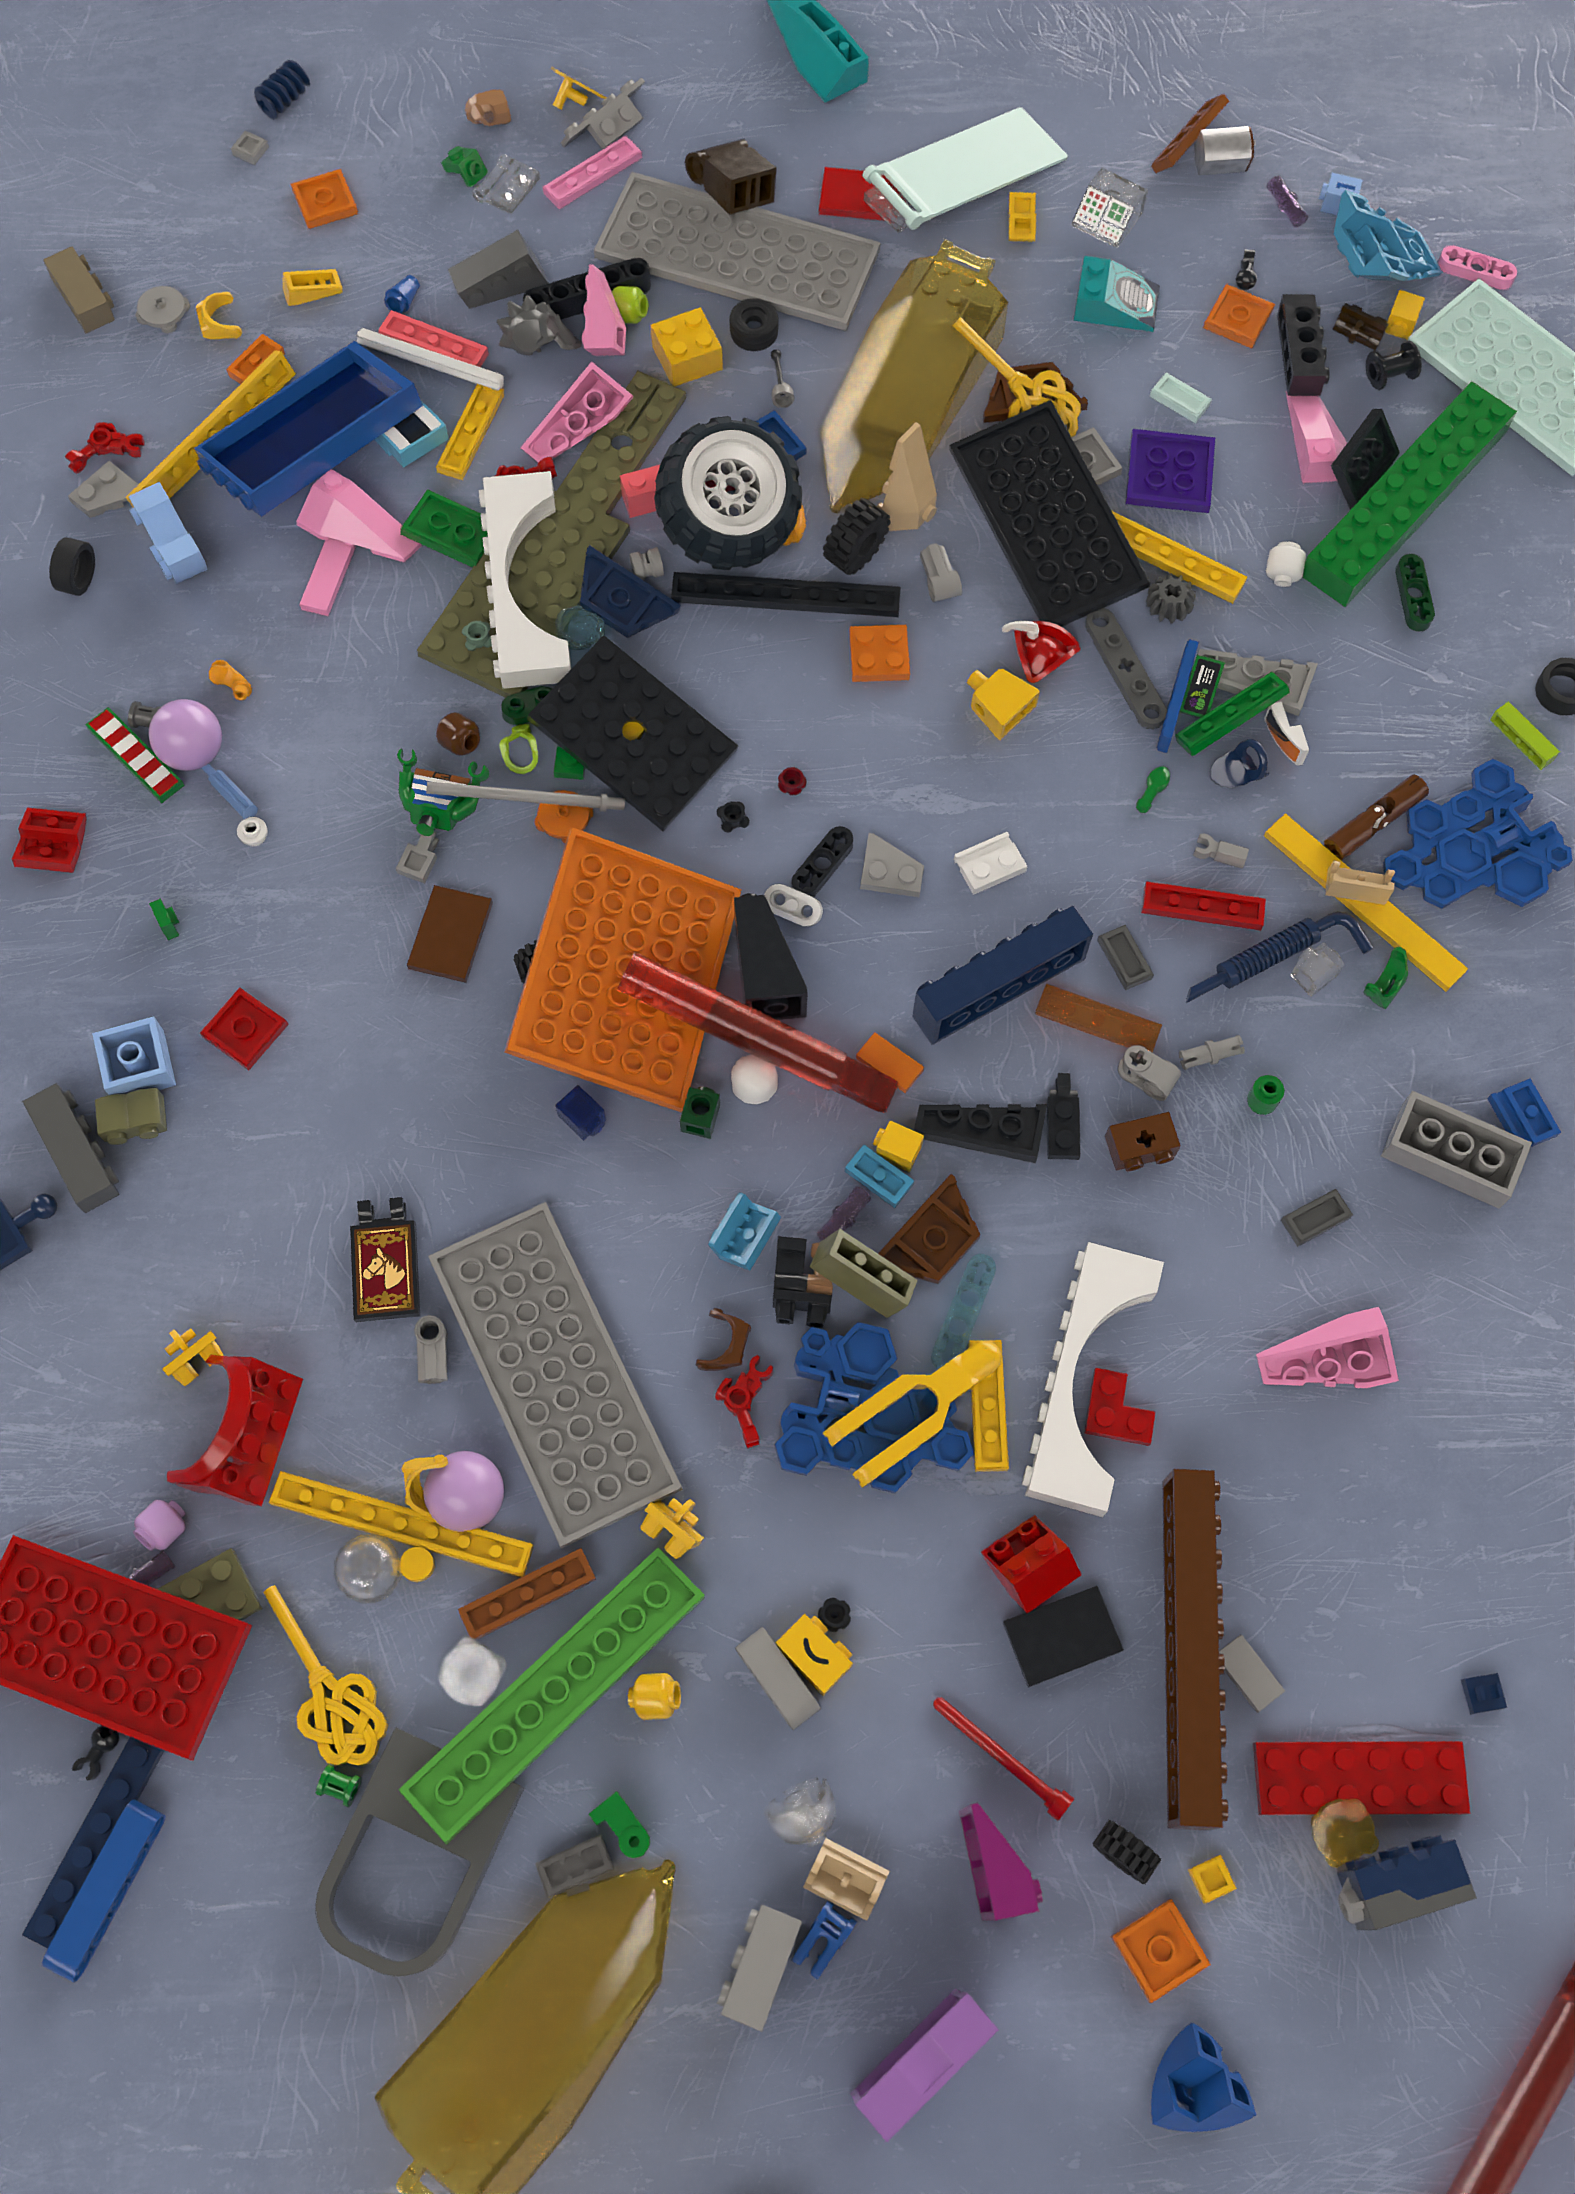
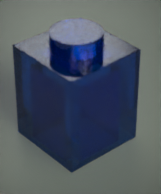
(581, 1113)

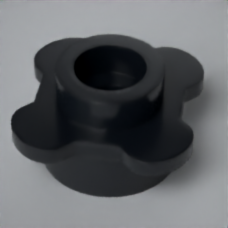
(730, 809)

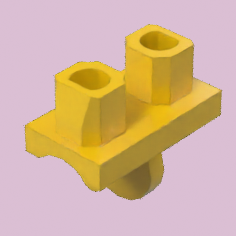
(180, 1367)
(662, 1517)

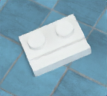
(990, 863)

